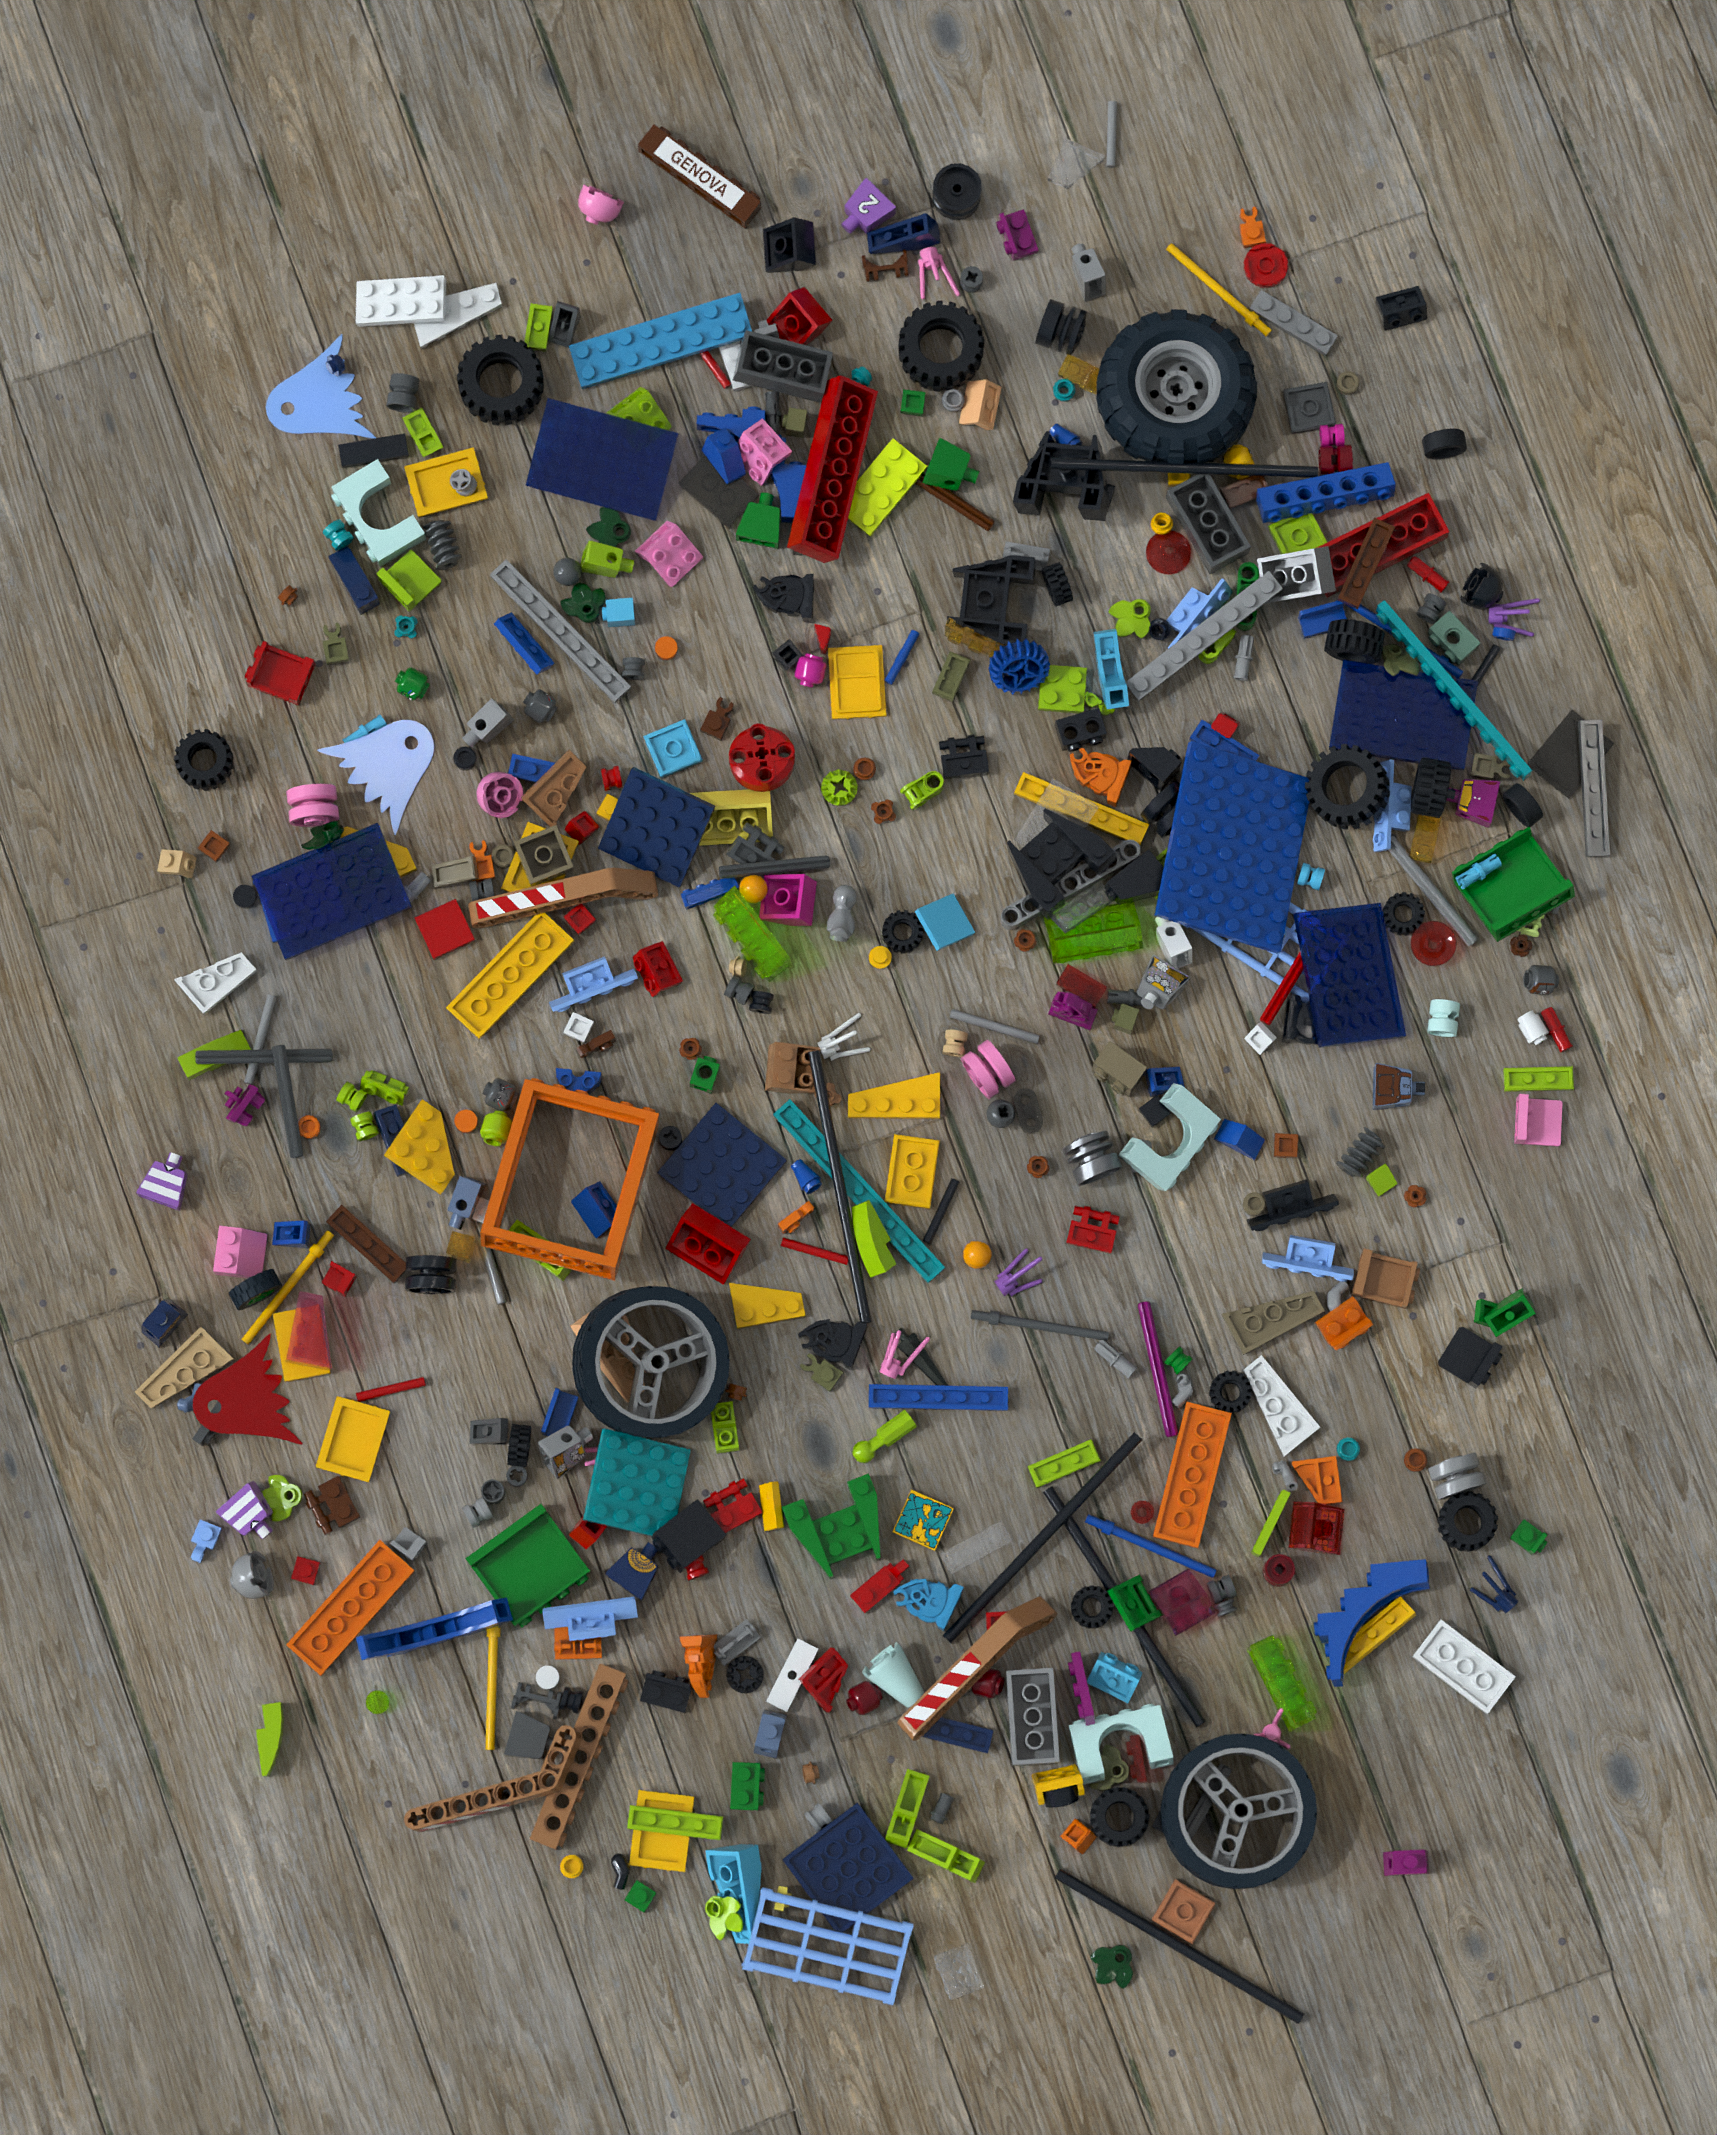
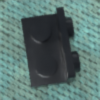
(1402, 308)
(666, 1692)

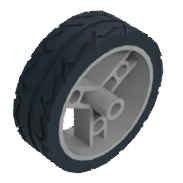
(705, 1343)
(1297, 1799)

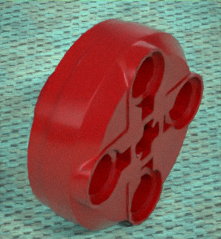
(761, 758)

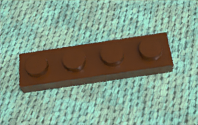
(1365, 563)
(367, 1244)

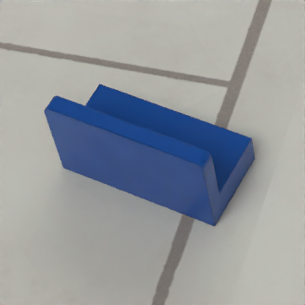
(1317, 619)
(595, 1208)
(559, 1412)

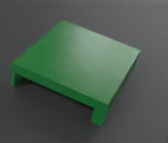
(1519, 889)
(529, 1565)

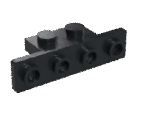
(1289, 1203)

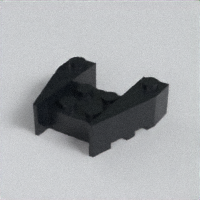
(1040, 478)
(987, 597)
(1053, 856)

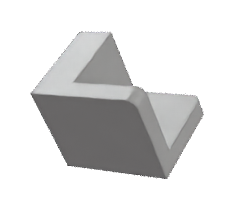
(409, 1543)

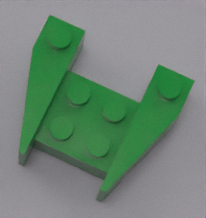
(839, 1533)

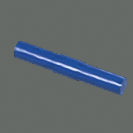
(901, 657)

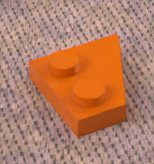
(1321, 1478)

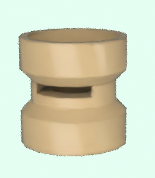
(955, 1043)

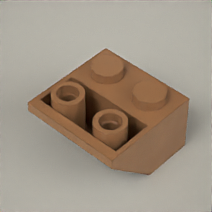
(789, 1068)

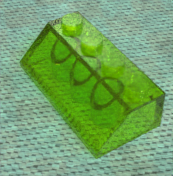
(1104, 933)
(751, 934)
(1281, 1682)

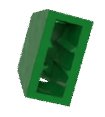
(949, 467)
(760, 523)

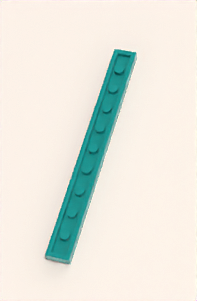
(1459, 698)
(859, 1191)

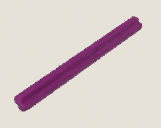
(1157, 1369)

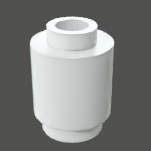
(1533, 1028)

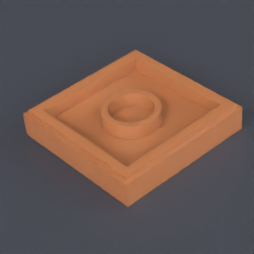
(1183, 1911)

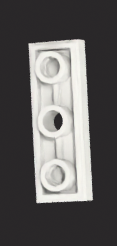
(785, 1688)

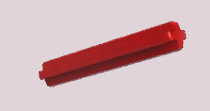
(1283, 991)

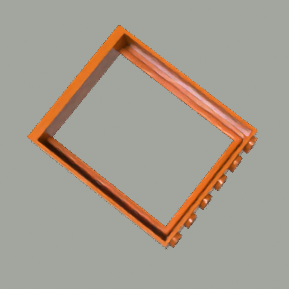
(550, 1252)

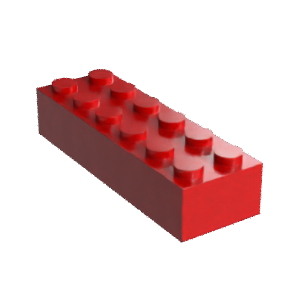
(1416, 529)

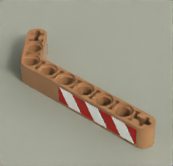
(563, 894)
(974, 1664)
(494, 1792)

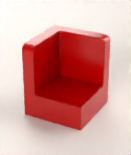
(339, 1279)

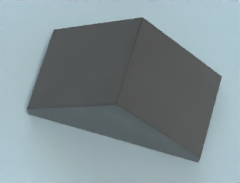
(564, 324)

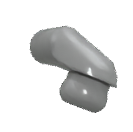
(1334, 1295)
(1288, 1476)

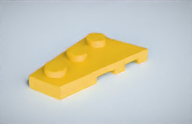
(764, 1305)

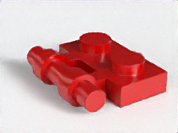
(1092, 1236)
(735, 1513)

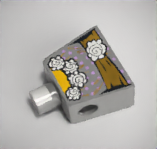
(1160, 984)
(564, 1449)

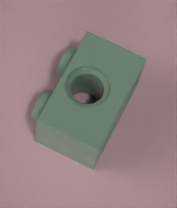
(1448, 626)

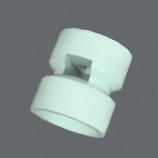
(1443, 1018)

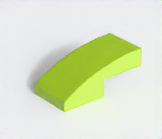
(422, 432)

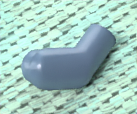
(186, 1404)

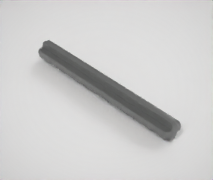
(772, 867)
(287, 1101)

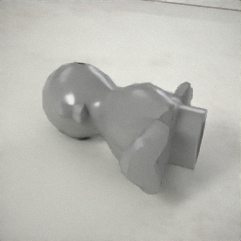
(841, 922)

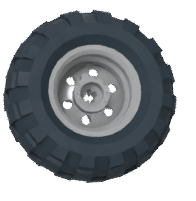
(1166, 344)

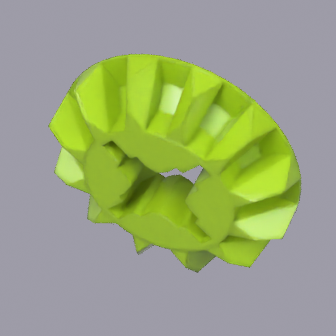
(841, 797)

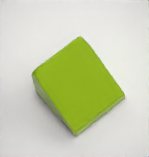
(1381, 1180)

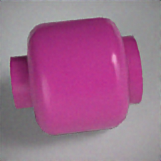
(810, 670)

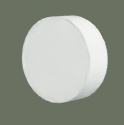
(547, 1677)

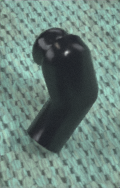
(621, 1869)

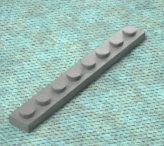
(560, 631)
(1204, 635)

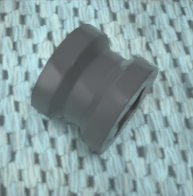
(970, 283)
(633, 668)

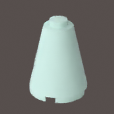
(895, 1675)

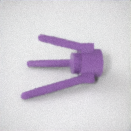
(1499, 612)
(1007, 1283)

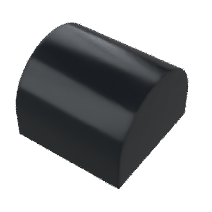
(786, 655)

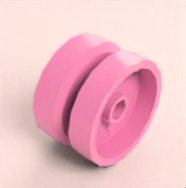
(312, 805)
(988, 1069)

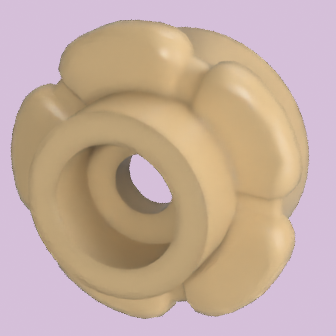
(738, 967)

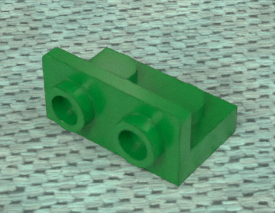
(746, 1785)

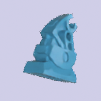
(933, 1599)

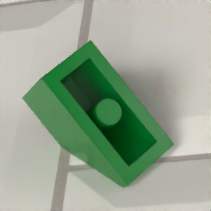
(1510, 1312)

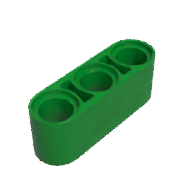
(1242, 584)

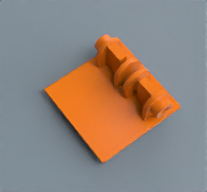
(576, 1649)

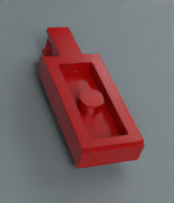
(879, 1586)

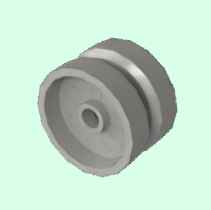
(1456, 1474)

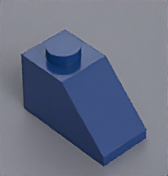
(724, 455)

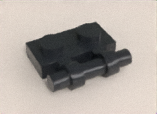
(964, 763)

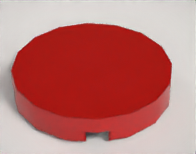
(1265, 265)

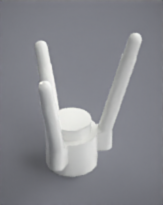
(830, 1045)

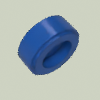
(1503, 633)

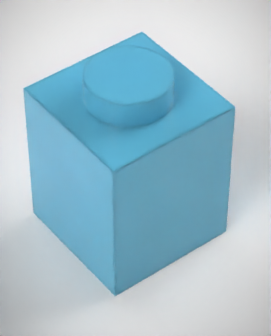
(619, 612)

